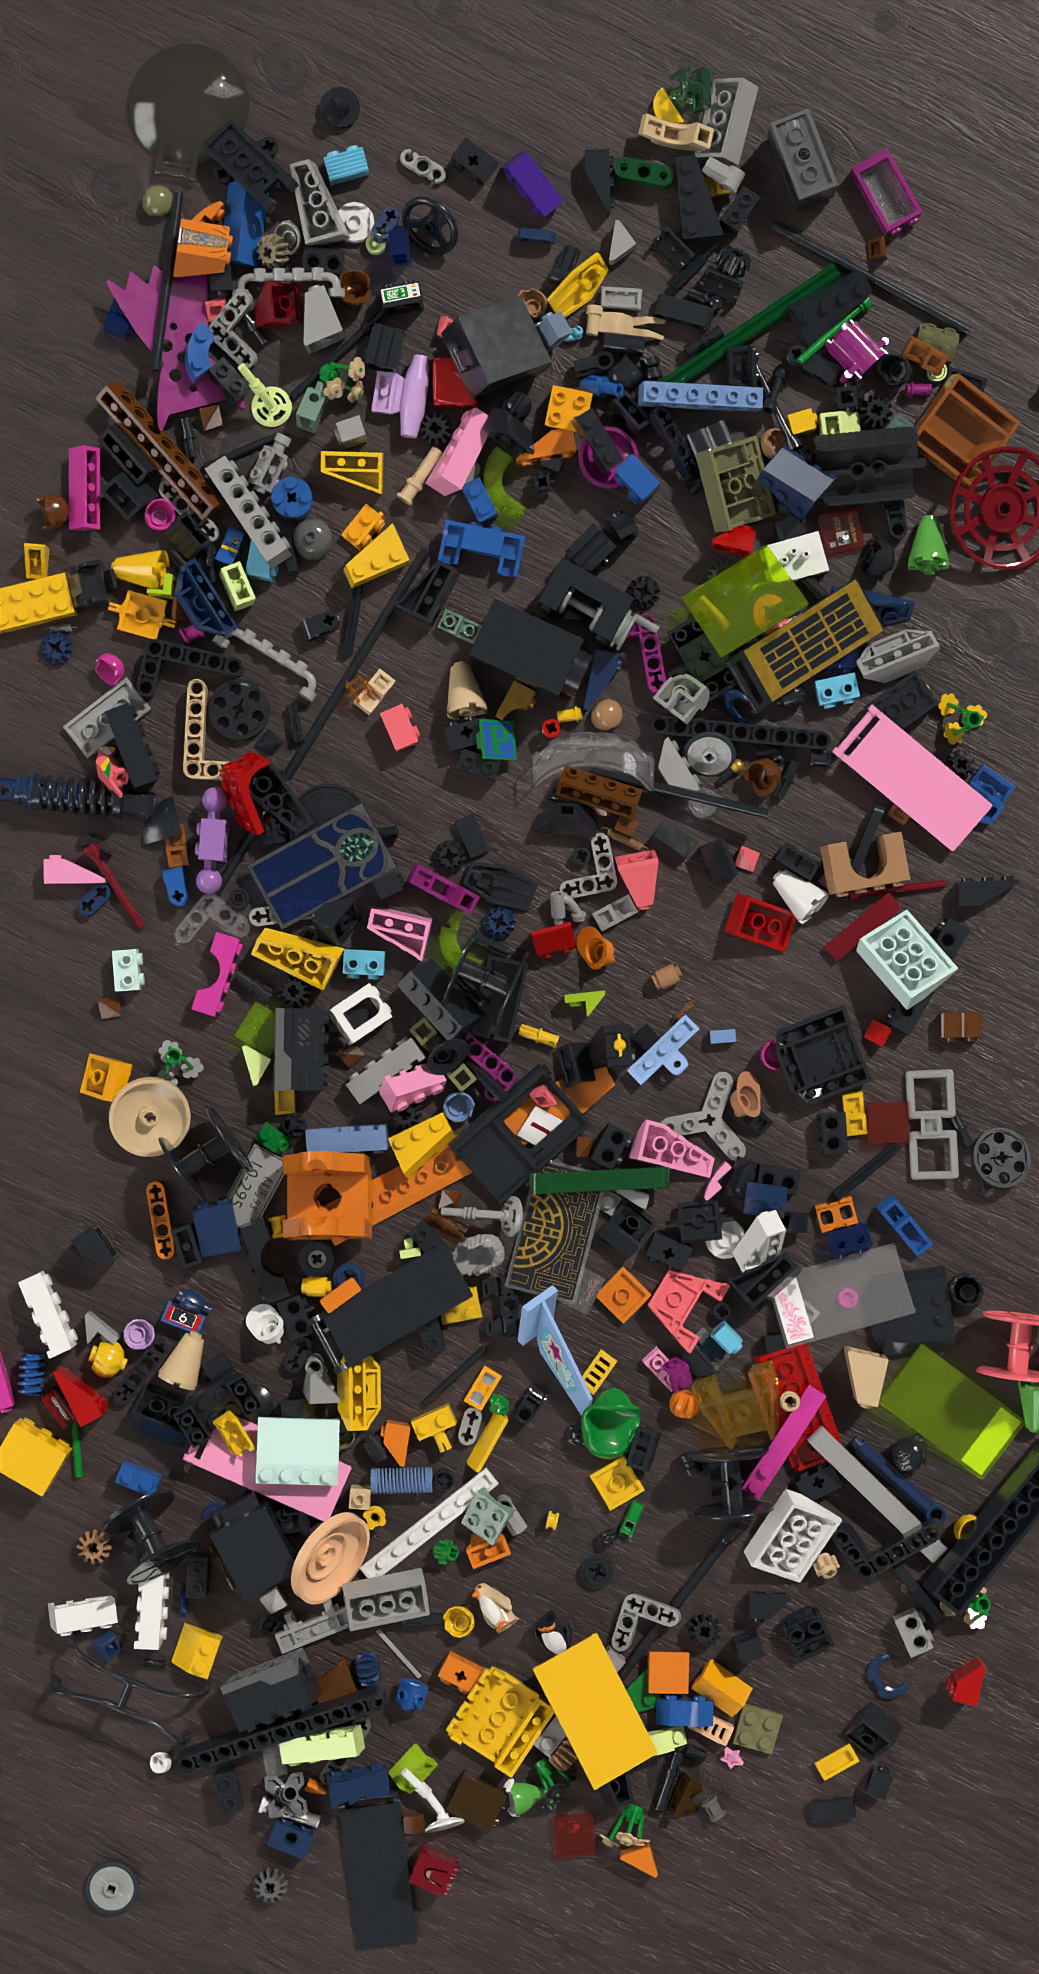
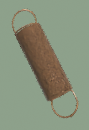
(684, 1010)

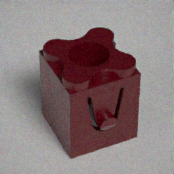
(433, 1870)

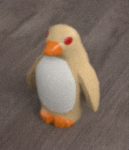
(495, 1607)

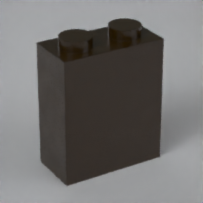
(477, 1801)

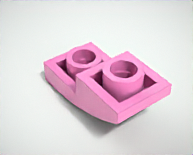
(654, 1362)

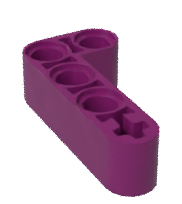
(655, 653)
(497, 1071)

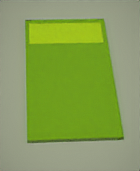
(951, 1411)

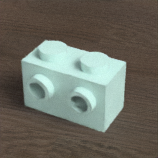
(127, 970)

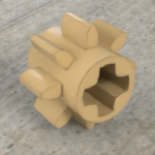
(826, 1565)

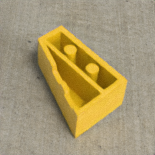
(355, 467)
(378, 558)
(420, 1143)

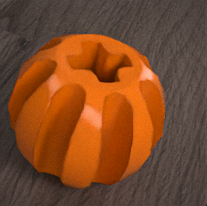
(683, 1404)

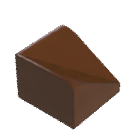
(212, 418)
(626, 826)
(583, 1146)

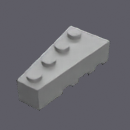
(316, 208)
(392, 1062)

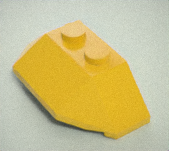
(359, 1394)

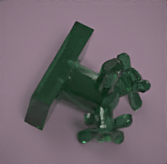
(698, 88)

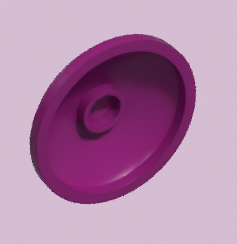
(590, 469)

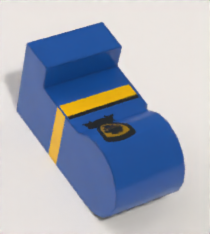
(231, 546)

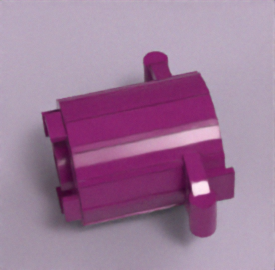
(855, 351)

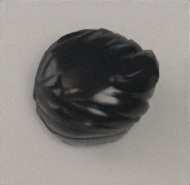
(966, 1290)
(909, 1452)

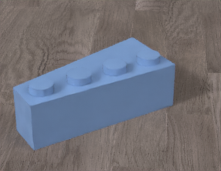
(348, 1139)

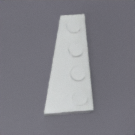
(48, 1314)
(152, 1613)

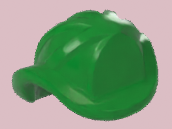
(610, 1424)

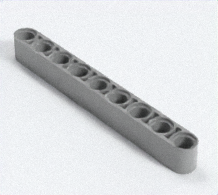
(870, 1487)

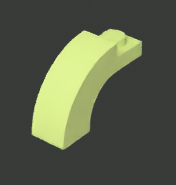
(668, 1738)

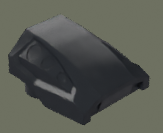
(806, 1632)

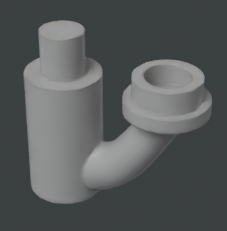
(558, 902)

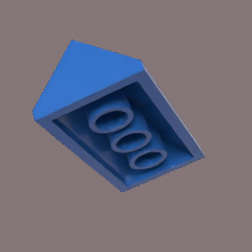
(246, 226)

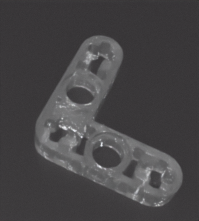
(213, 911)

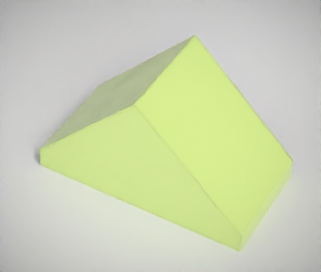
(256, 1063)

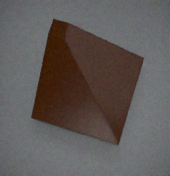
(109, 1007)
(350, 1054)

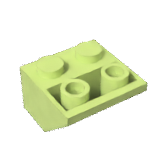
(839, 422)

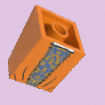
(201, 248)

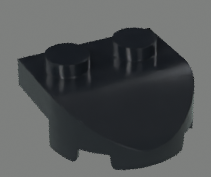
(706, 1355)

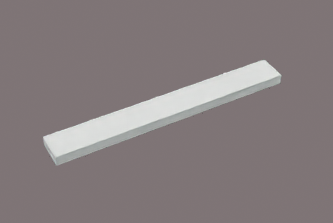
(427, 1526)

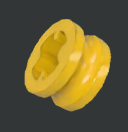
(552, 1520)

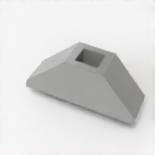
(675, 769)

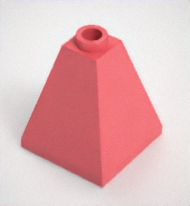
(640, 876)

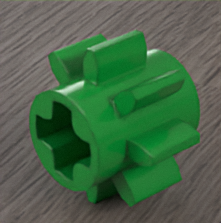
(445, 1551)

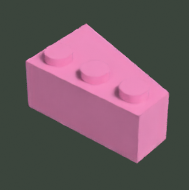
(410, 1087)

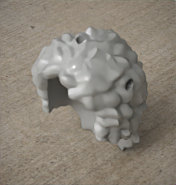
(479, 1254)

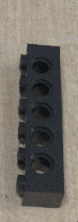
(958, 934)

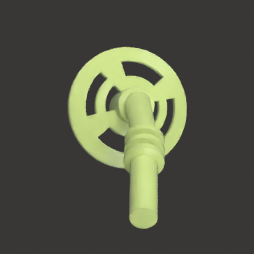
(268, 400)

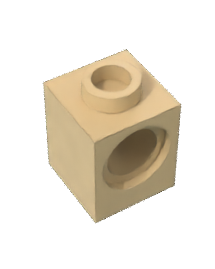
(360, 1497)

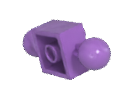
(213, 840)

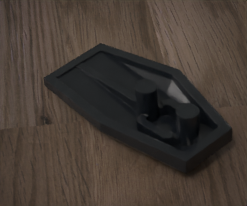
(500, 885)

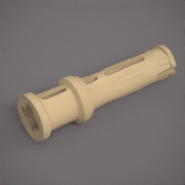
(415, 483)

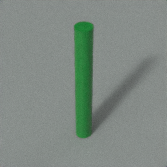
(76, 1449)

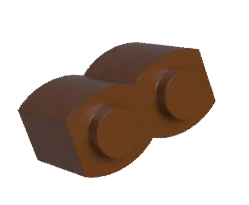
(961, 1025)

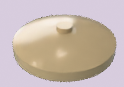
(146, 1112)

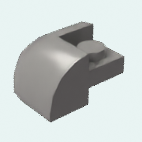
(683, 696)

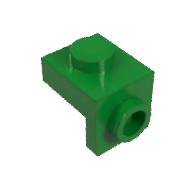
(273, 1138)

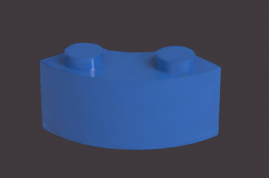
(196, 352)
(684, 1711)

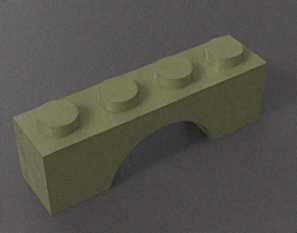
(428, 1036)

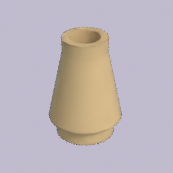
(792, 1404)

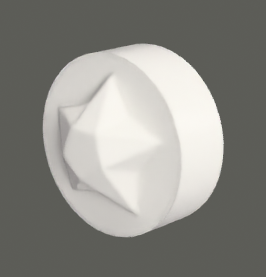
(160, 1762)

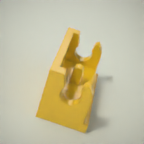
(233, 1433)

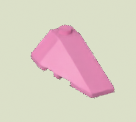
(663, 1147)

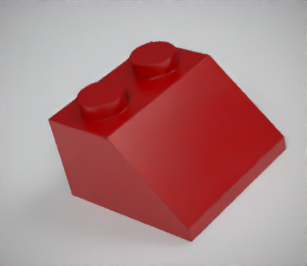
(553, 939)
(967, 1682)

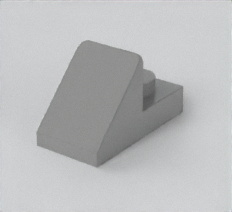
(95, 1325)

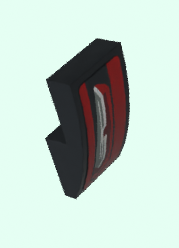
(58, 1408)

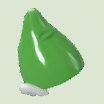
(522, 1796)

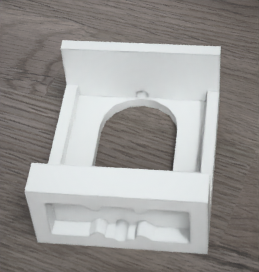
(346, 1030)

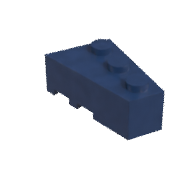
(356, 1783)

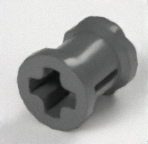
(713, 1808)

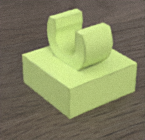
(410, 1250)

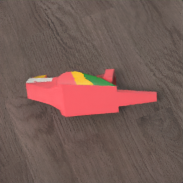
(110, 770)

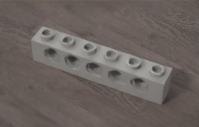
(273, 553)

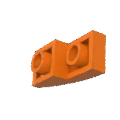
(211, 213)

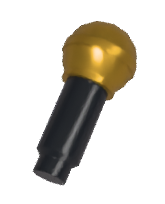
(736, 767)

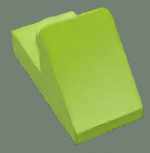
(591, 999)

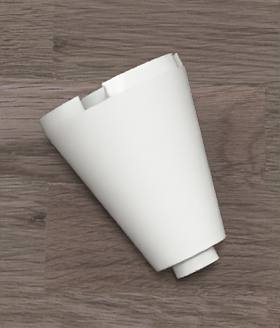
(799, 895)

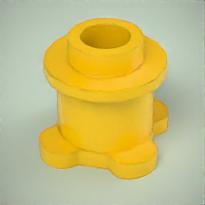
(372, 1523)

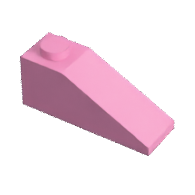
(66, 872)

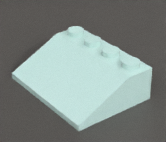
(906, 959)
(297, 1451)

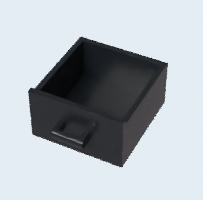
(495, 346)

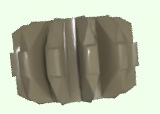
(273, 251)

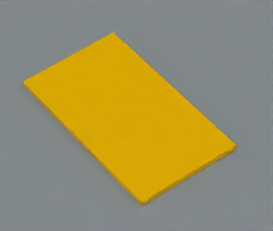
(595, 1711)

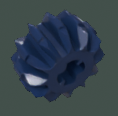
(368, 1668)

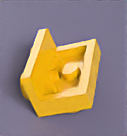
(465, 1311)

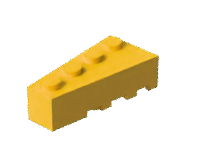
(298, 956)

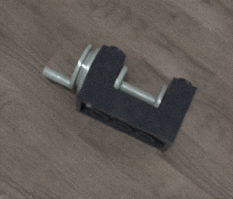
(613, 618)

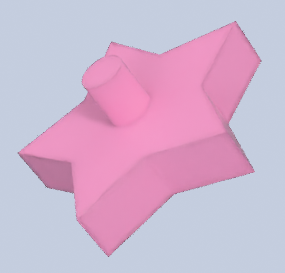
(731, 1757)

